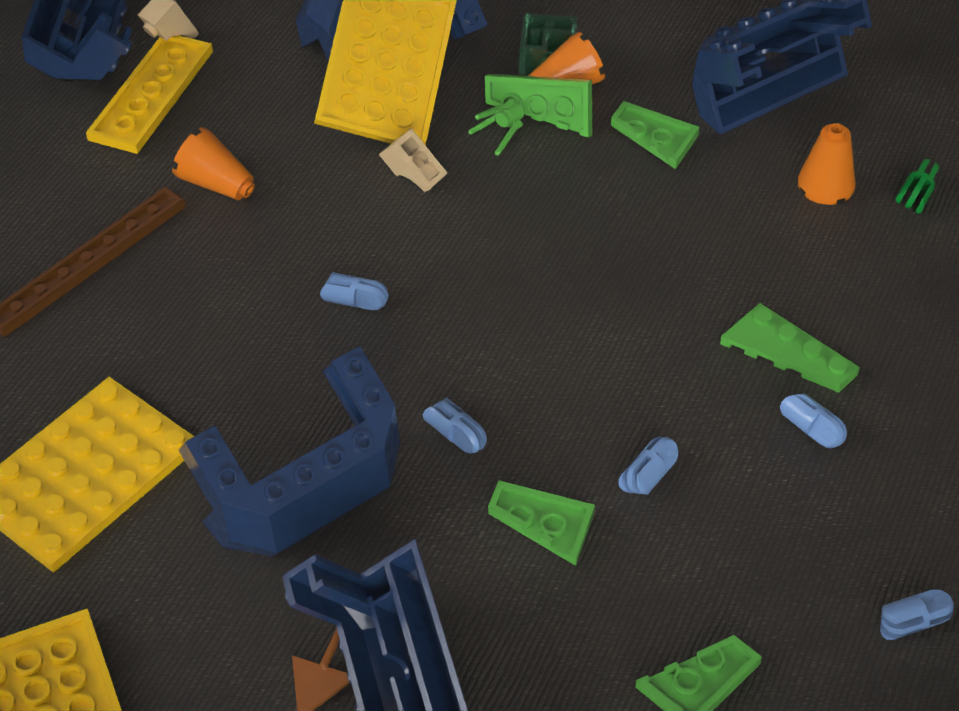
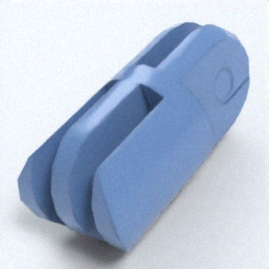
(354, 291)
(814, 420)
(456, 425)
(649, 466)
(915, 613)

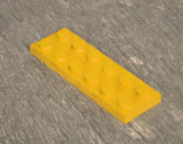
(149, 93)

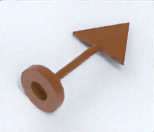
(315, 681)

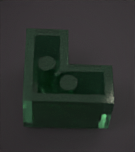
(541, 37)

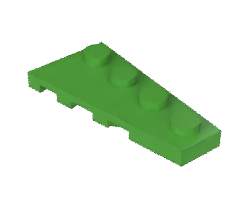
(546, 99)
(789, 347)

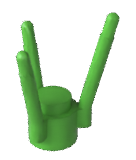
(506, 115)

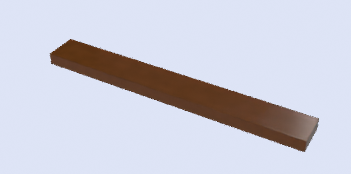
(88, 259)

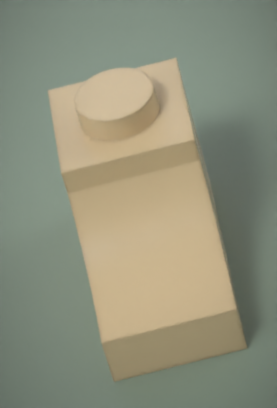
(166, 20)
(413, 160)

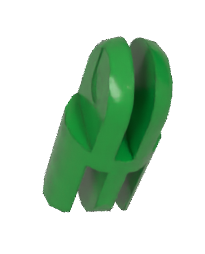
(919, 184)

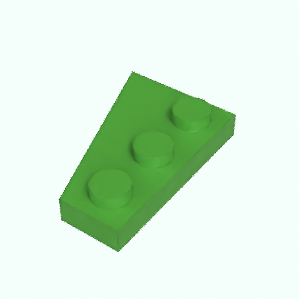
(655, 132)
(544, 517)
(702, 680)

